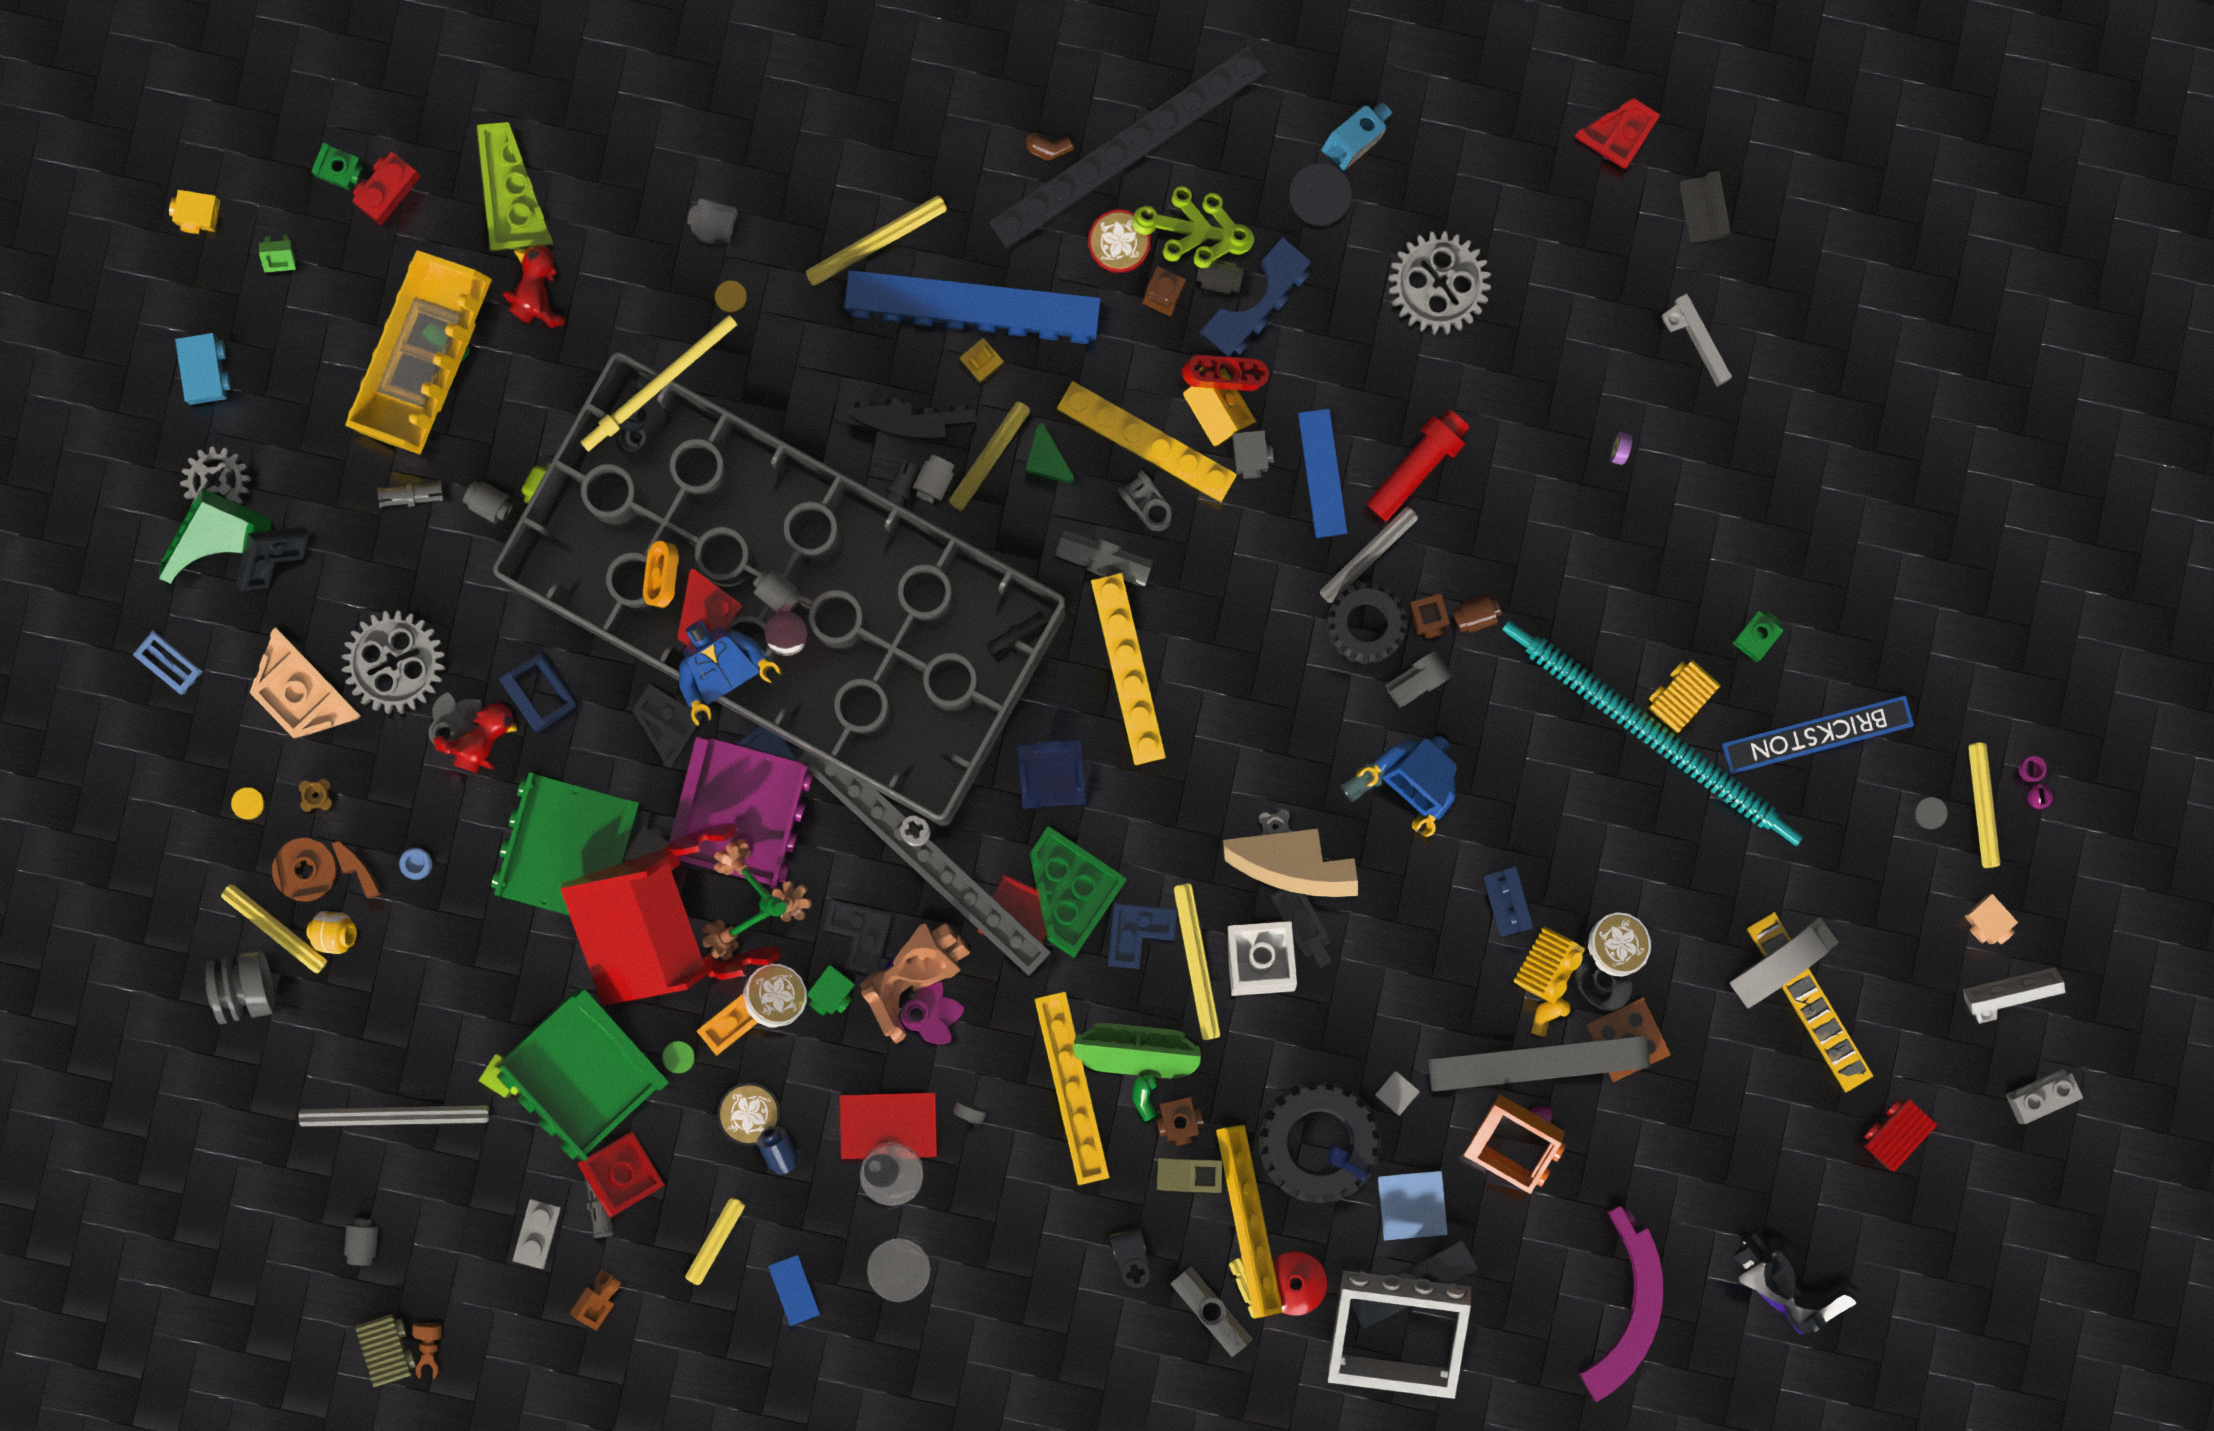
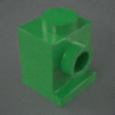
(345, 178)

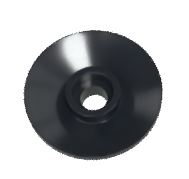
(1600, 988)

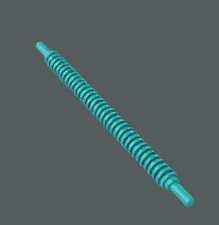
(1768, 818)

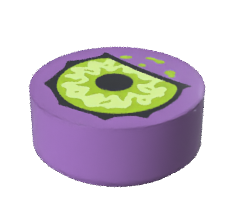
(1621, 448)

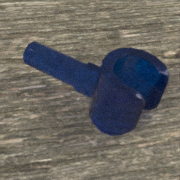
(1338, 1158)

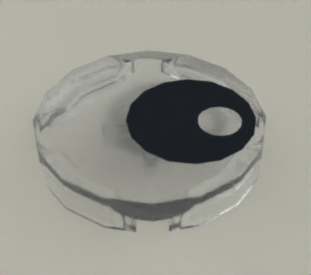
(891, 1173)

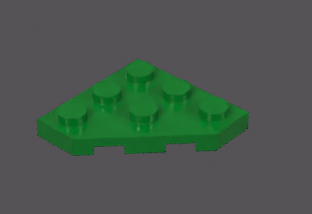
(1071, 889)

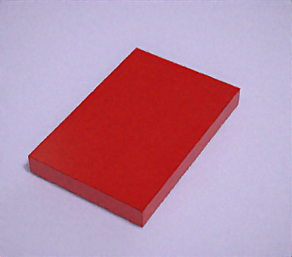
(885, 1119)

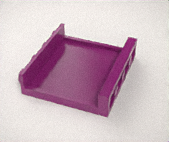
(748, 789)

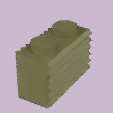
(385, 1349)

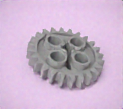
(1462, 265)
(383, 635)

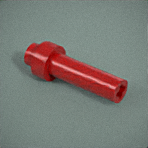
(1440, 438)

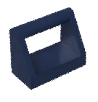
(524, 703)

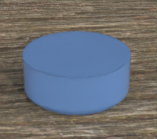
(415, 863)

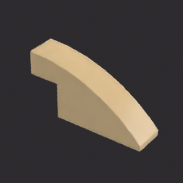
(1292, 863)

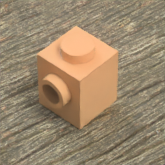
(1991, 921)

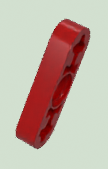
(1214, 379)

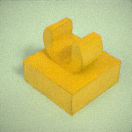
(981, 360)

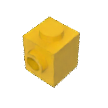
(194, 211)

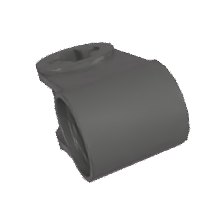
(1145, 500)

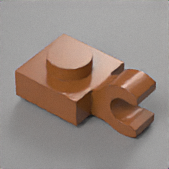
(595, 1304)

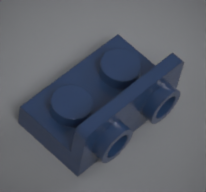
(1508, 902)

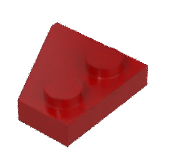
(1620, 132)
(706, 603)

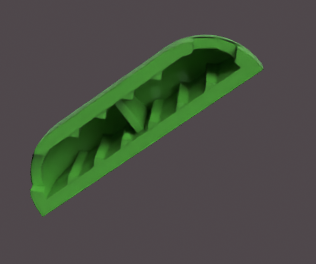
(1137, 1050)

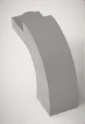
(1784, 963)

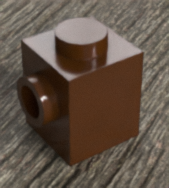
(1429, 616)

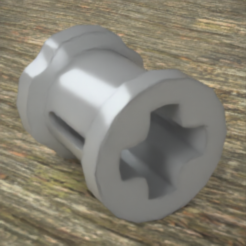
(924, 834)

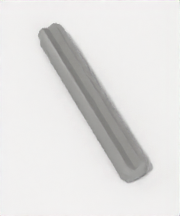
(1369, 554)

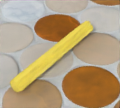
(876, 240)
(1197, 961)

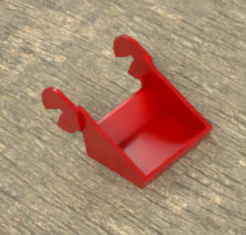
(639, 930)

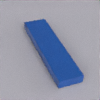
(1322, 473)

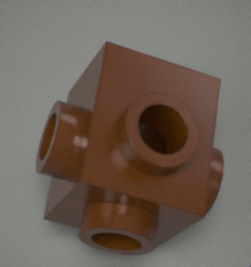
(1176, 1108)

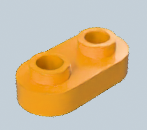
(660, 574)

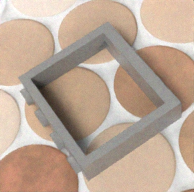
(1392, 1374)

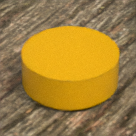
(731, 297)
(248, 803)

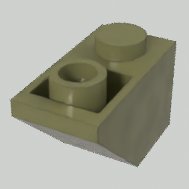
(1189, 1175)

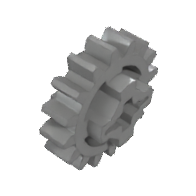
(223, 470)

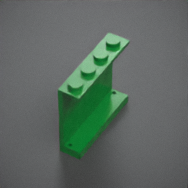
(561, 837)

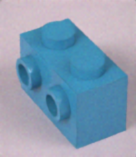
(202, 368)

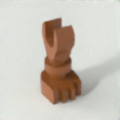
(428, 1334)

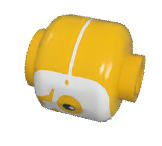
(331, 932)

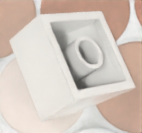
(1261, 958)

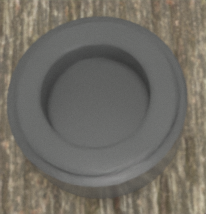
(1930, 813)
(969, 1112)

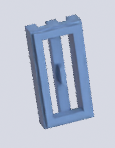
(188, 680)

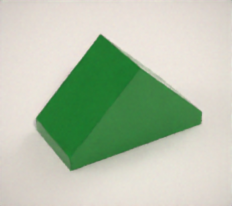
(1046, 459)

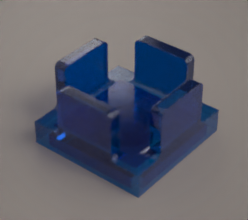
(1051, 774)

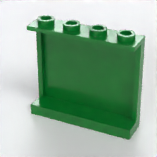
(579, 1074)

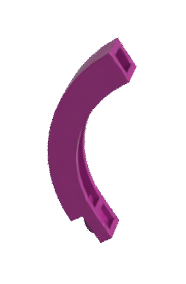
(1642, 1323)

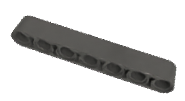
(1539, 1063)

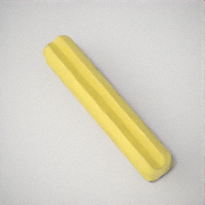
(715, 1241)

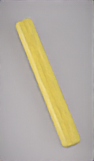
(989, 456)
(1984, 805)
(274, 928)

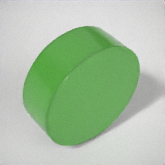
(678, 1057)

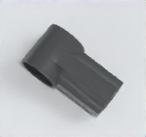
(1423, 676)

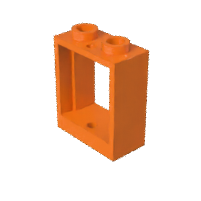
(1504, 1166)

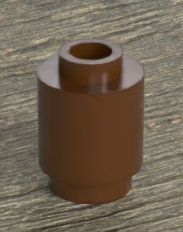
(1477, 613)

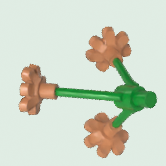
(782, 903)

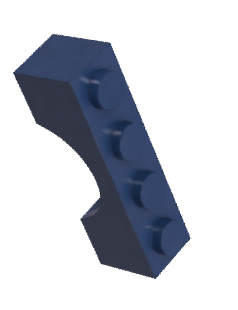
(1230, 329)

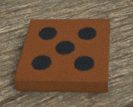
(1626, 1022)

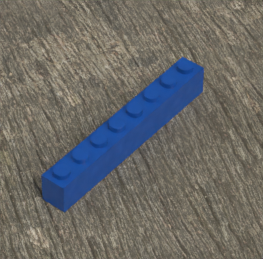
(972, 305)

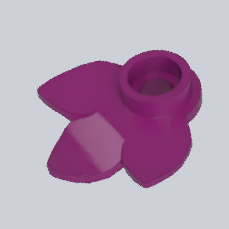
(936, 1011)

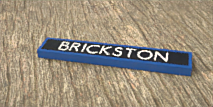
(1817, 735)

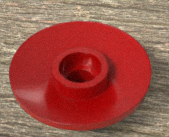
(1313, 1279)

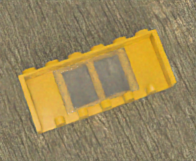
(418, 352)

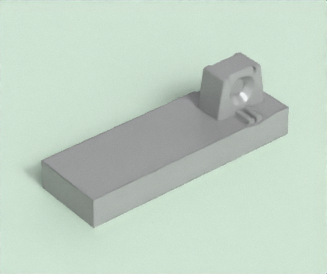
(1685, 315)
(1989, 997)

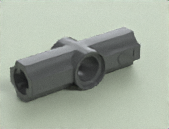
(1103, 558)
(1197, 1295)

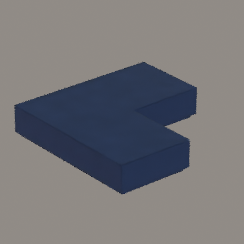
(1132, 924)

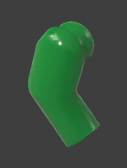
(1141, 1095)

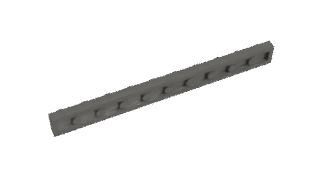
(932, 866)

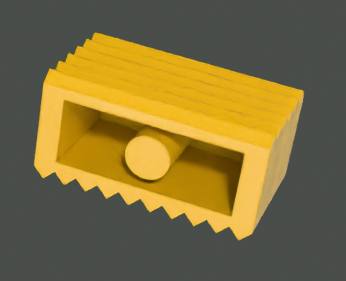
(1683, 695)
(1549, 965)

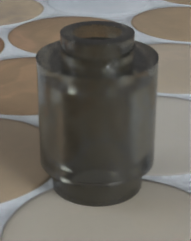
(1221, 276)

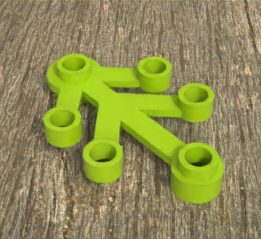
(1197, 230)

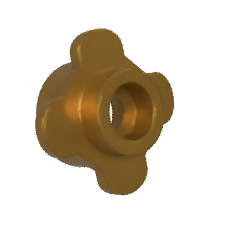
(307, 790)

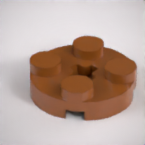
(294, 884)

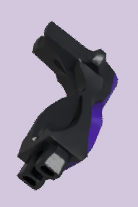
(1773, 1275)

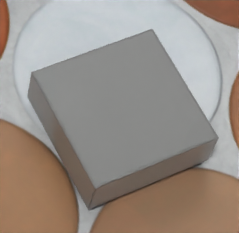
(1397, 1093)

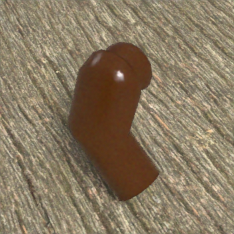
(1046, 149)

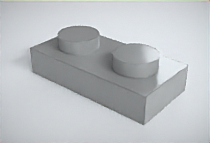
(537, 1234)

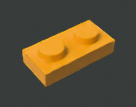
(727, 1026)

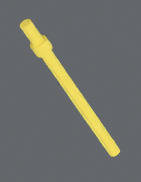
(610, 424)

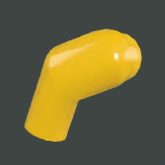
(1547, 1012)

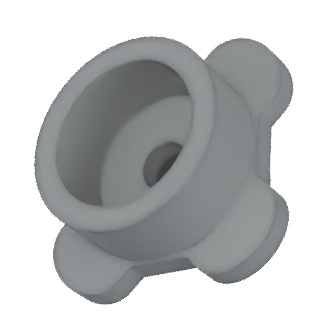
(1280, 818)

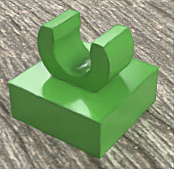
(277, 255)

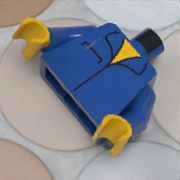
(718, 664)
(1419, 775)

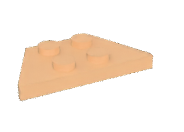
(297, 691)

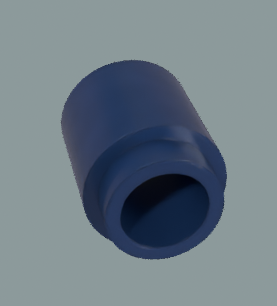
(777, 1149)

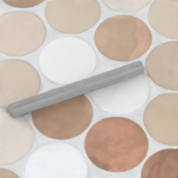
(394, 1115)

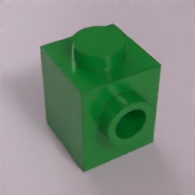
(1758, 635)
(831, 992)

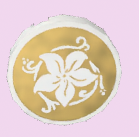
(1619, 944)
(775, 995)

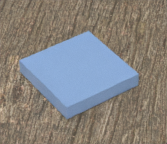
(1412, 1205)

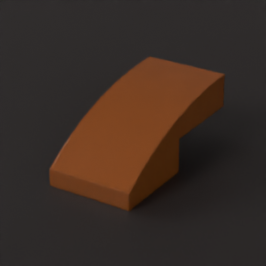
(352, 862)

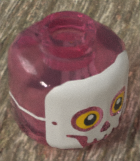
(785, 633)

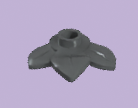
(454, 715)

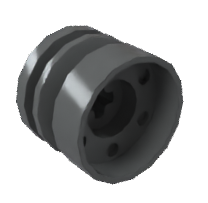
(234, 987)

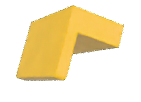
(1219, 411)

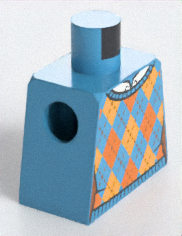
(1357, 135)

